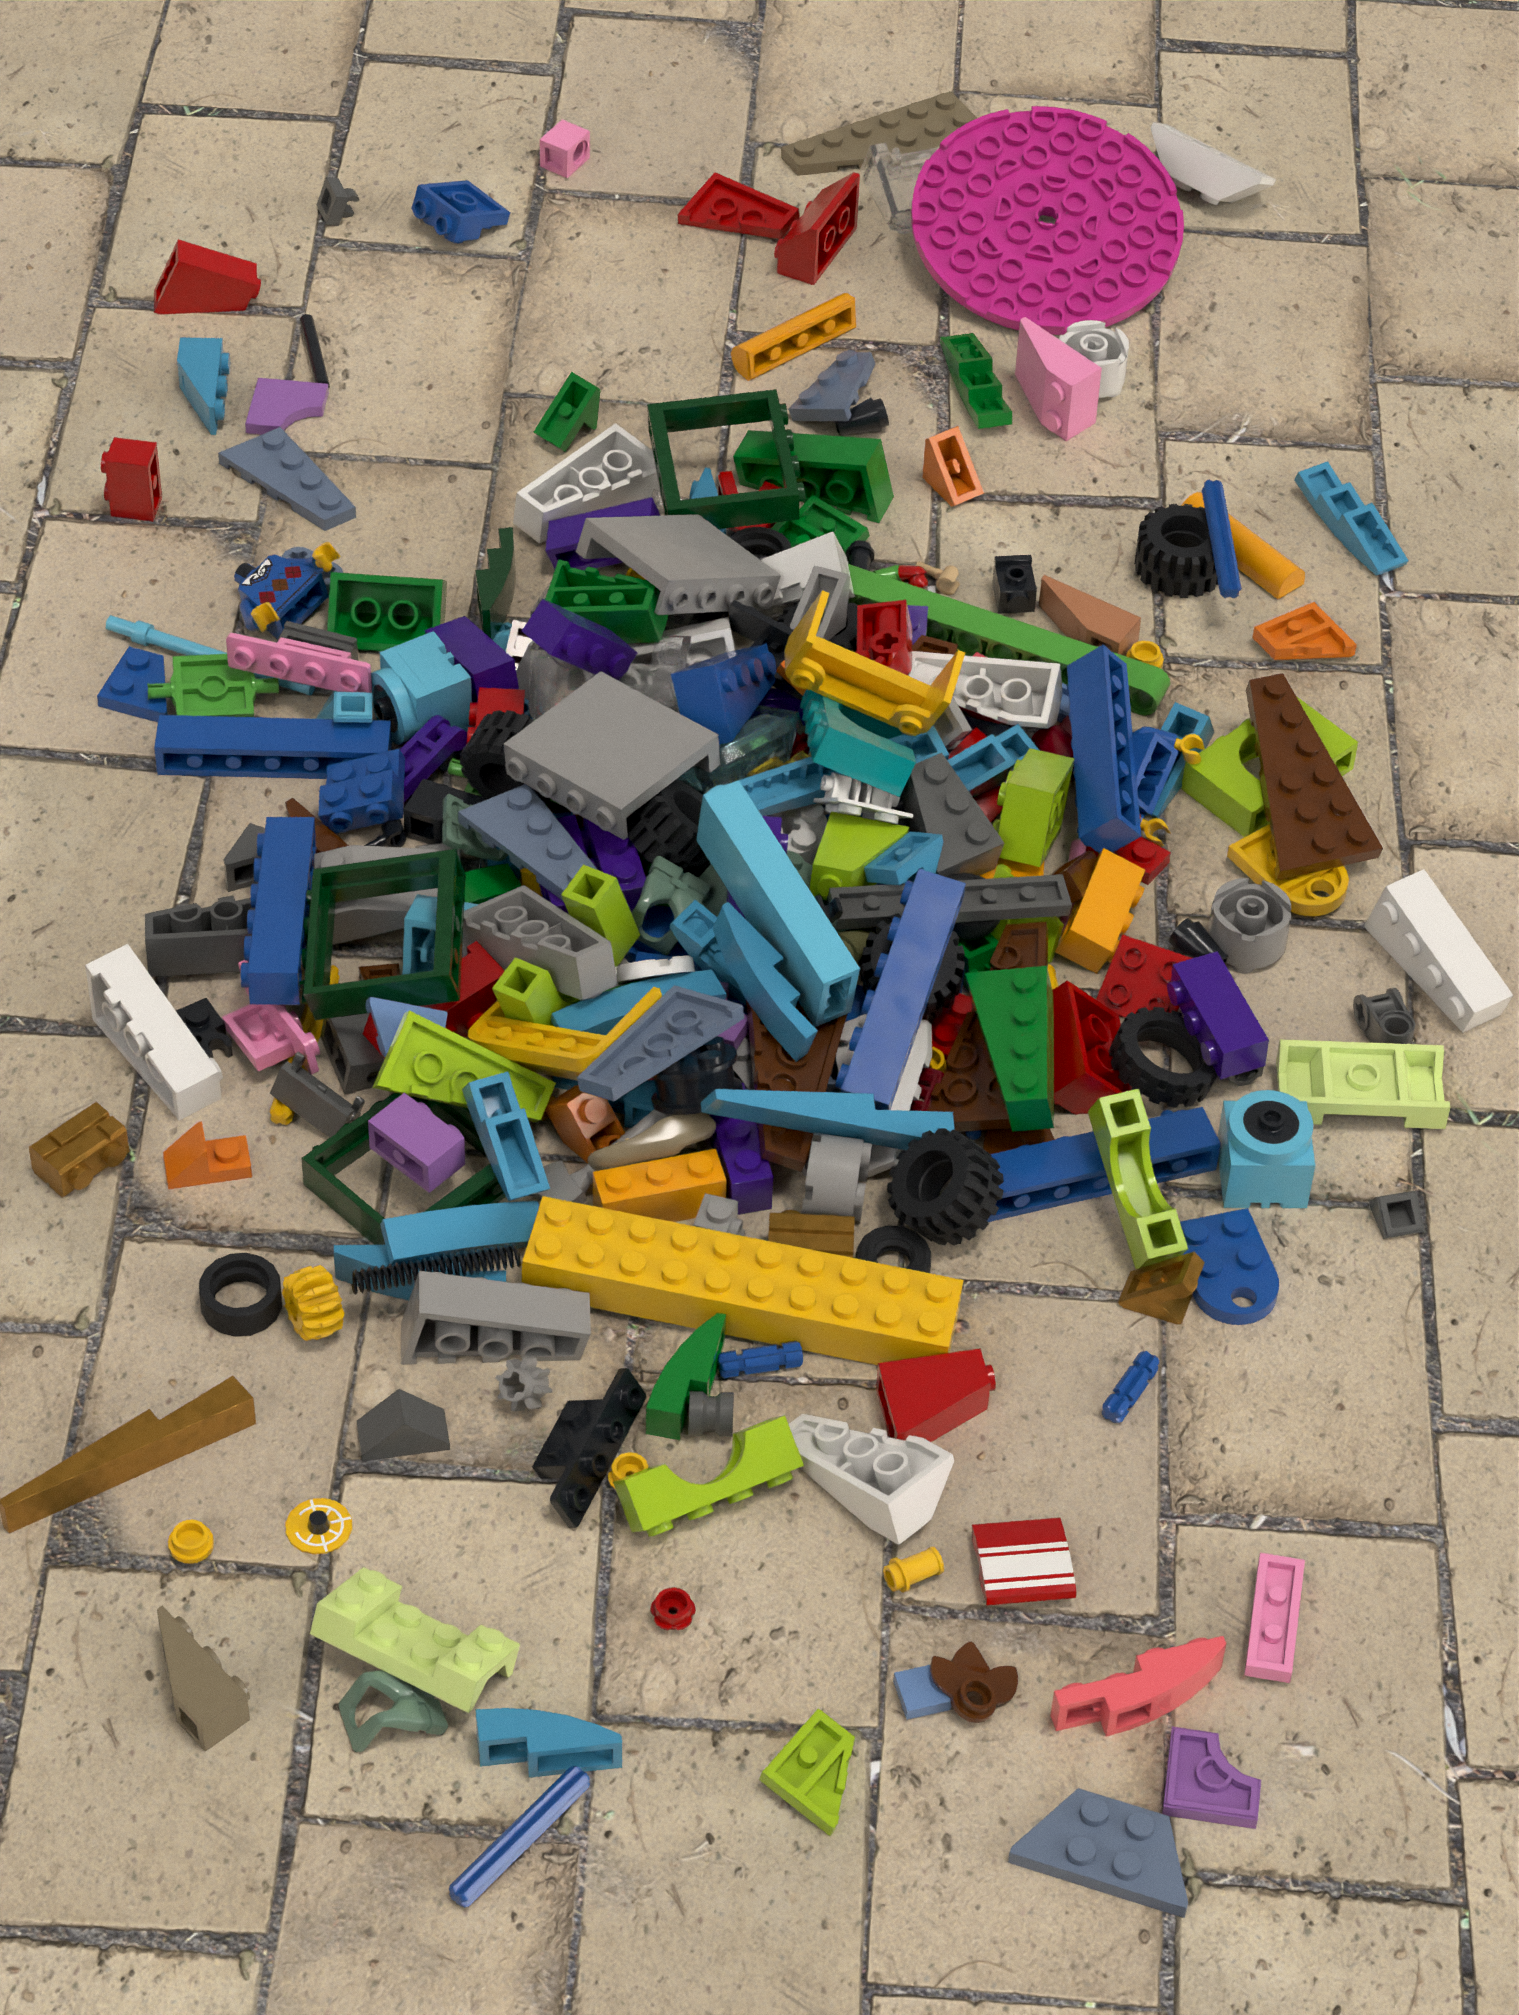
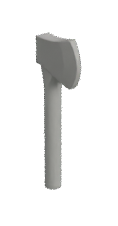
(575, 1185)

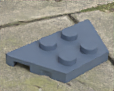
(1107, 1850)

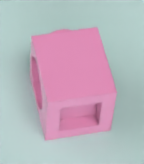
(564, 148)

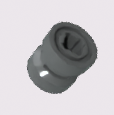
(711, 1413)

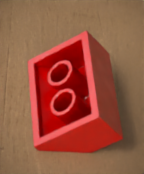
(820, 231)
(1081, 1050)

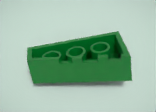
(832, 468)
(1019, 1036)

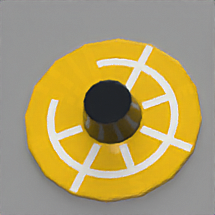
(318, 1526)

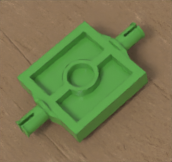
(211, 688)

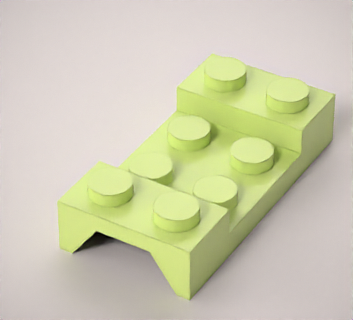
(1365, 1080)
(396, 1637)

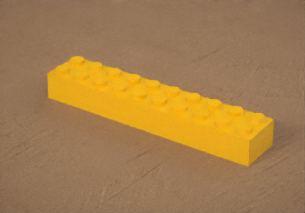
(762, 1286)

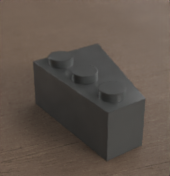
(947, 808)

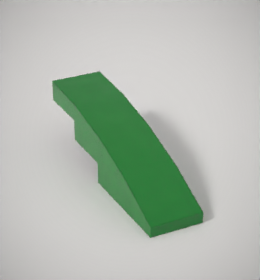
(975, 381)

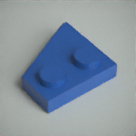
(127, 685)

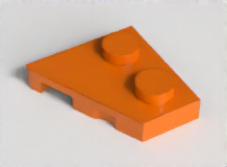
(1304, 635)

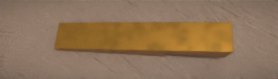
(130, 1452)

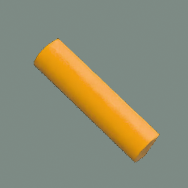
(795, 337)
(1258, 558)

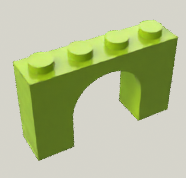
(1233, 792)
(597, 902)

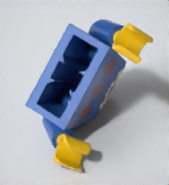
(283, 589)
(1154, 757)

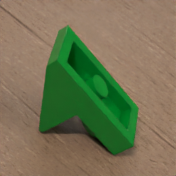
(572, 407)

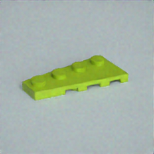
(438, 1064)

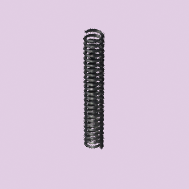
(364, 1275)

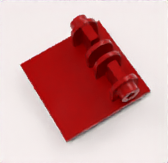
(1138, 977)

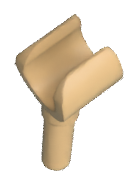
(946, 578)

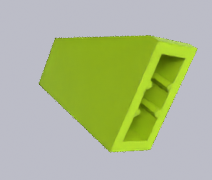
(847, 848)

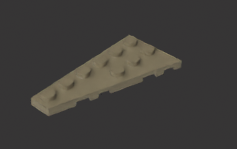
(909, 128)

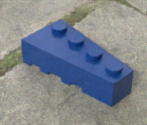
(725, 689)

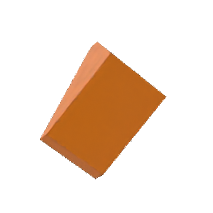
(950, 468)

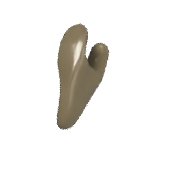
(657, 1142)

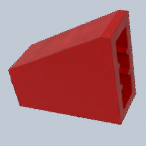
(204, 282)
(933, 1393)

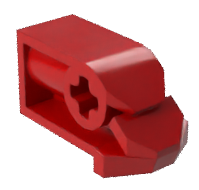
(886, 634)

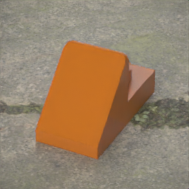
(200, 1162)

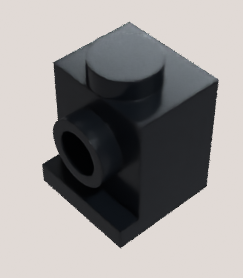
(1014, 584)

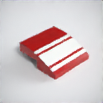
(1023, 1561)

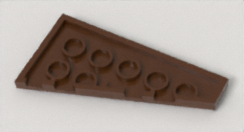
(1303, 793)
(778, 1071)

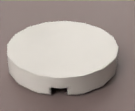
(653, 968)

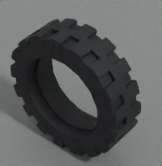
(1151, 1079)

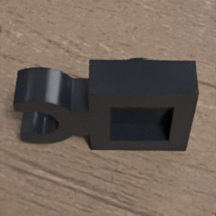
(206, 1027)

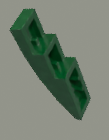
(497, 583)

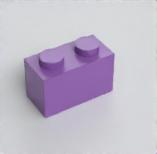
(417, 1142)

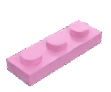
(1274, 1617)

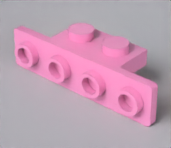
(299, 663)
(271, 1035)

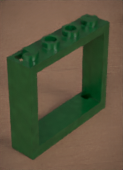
(719, 411)
(376, 879)
(353, 1142)

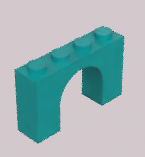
(855, 744)

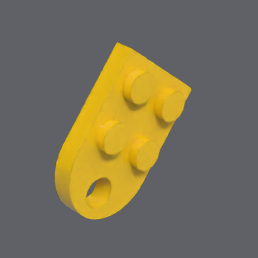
(1255, 859)

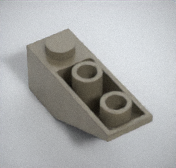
(203, 1694)

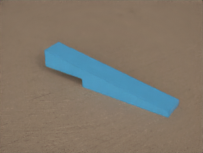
(800, 781)
(827, 1113)

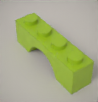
(1123, 1143)
(757, 1456)

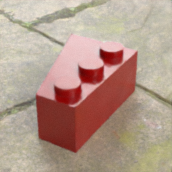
(478, 977)

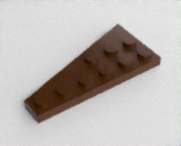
(969, 1080)

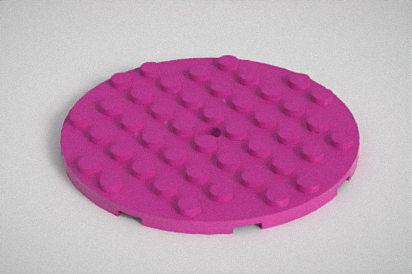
(982, 230)

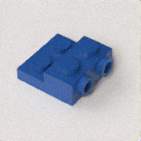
(457, 210)
(363, 792)

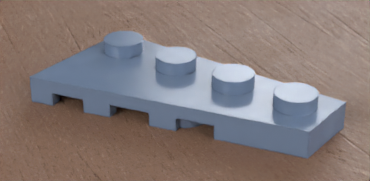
(290, 476)
(529, 835)
(658, 1039)

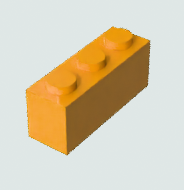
(1102, 912)
(662, 1187)

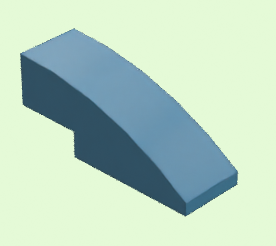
(991, 759)
(506, 1136)
(545, 1741)

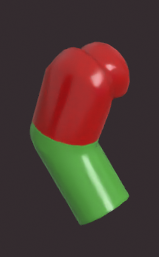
(913, 574)

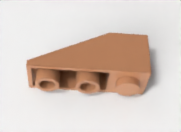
(1088, 617)

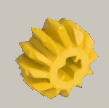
(313, 1302)

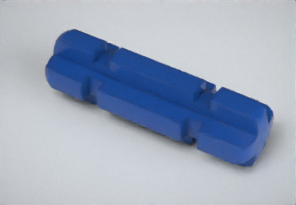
(760, 1359)
(1130, 1387)

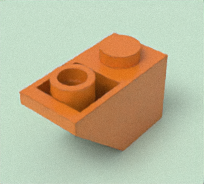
(584, 1121)

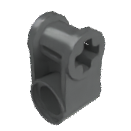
(1384, 1018)

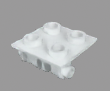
(843, 796)

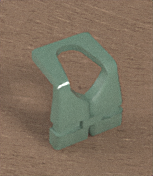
(458, 837)
(667, 886)
(411, 1710)

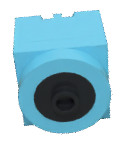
(418, 683)
(1266, 1151)

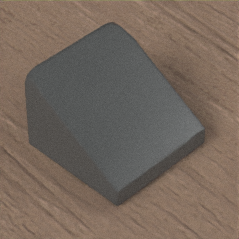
(1397, 1214)

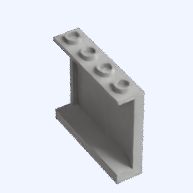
(683, 558)
(608, 751)

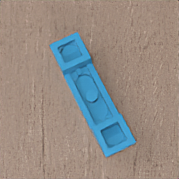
(696, 935)

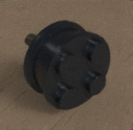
(693, 1078)

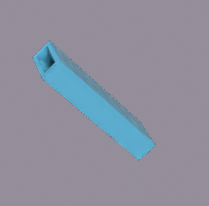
(777, 902)

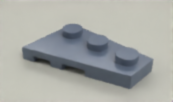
(834, 389)

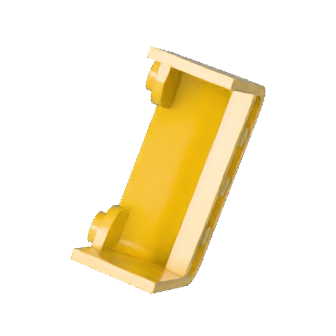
(863, 683)
(547, 1047)

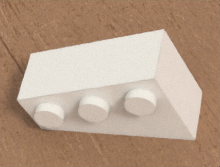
(796, 566)

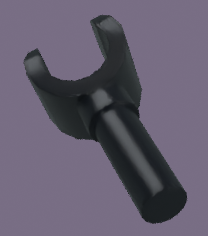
(392, 835)

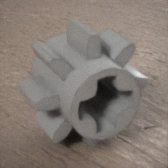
(523, 1384)

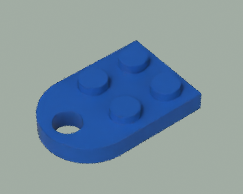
(1233, 1267)

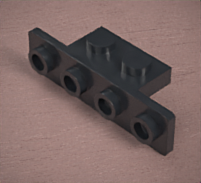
(763, 630)
(587, 1443)

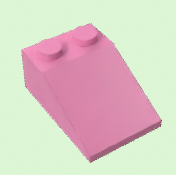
(1057, 381)

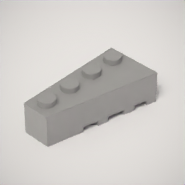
(543, 935)
(492, 1320)

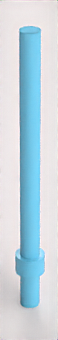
(145, 634)

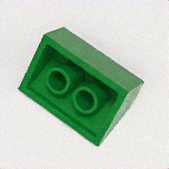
(384, 608)

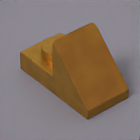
(1163, 1288)

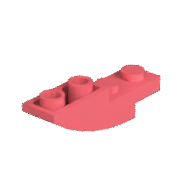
(1156, 1687)

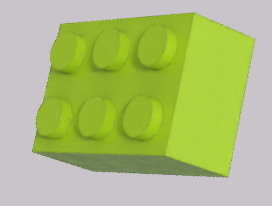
(1033, 806)

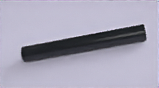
(313, 349)

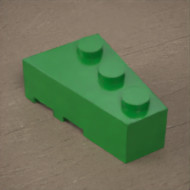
(616, 603)

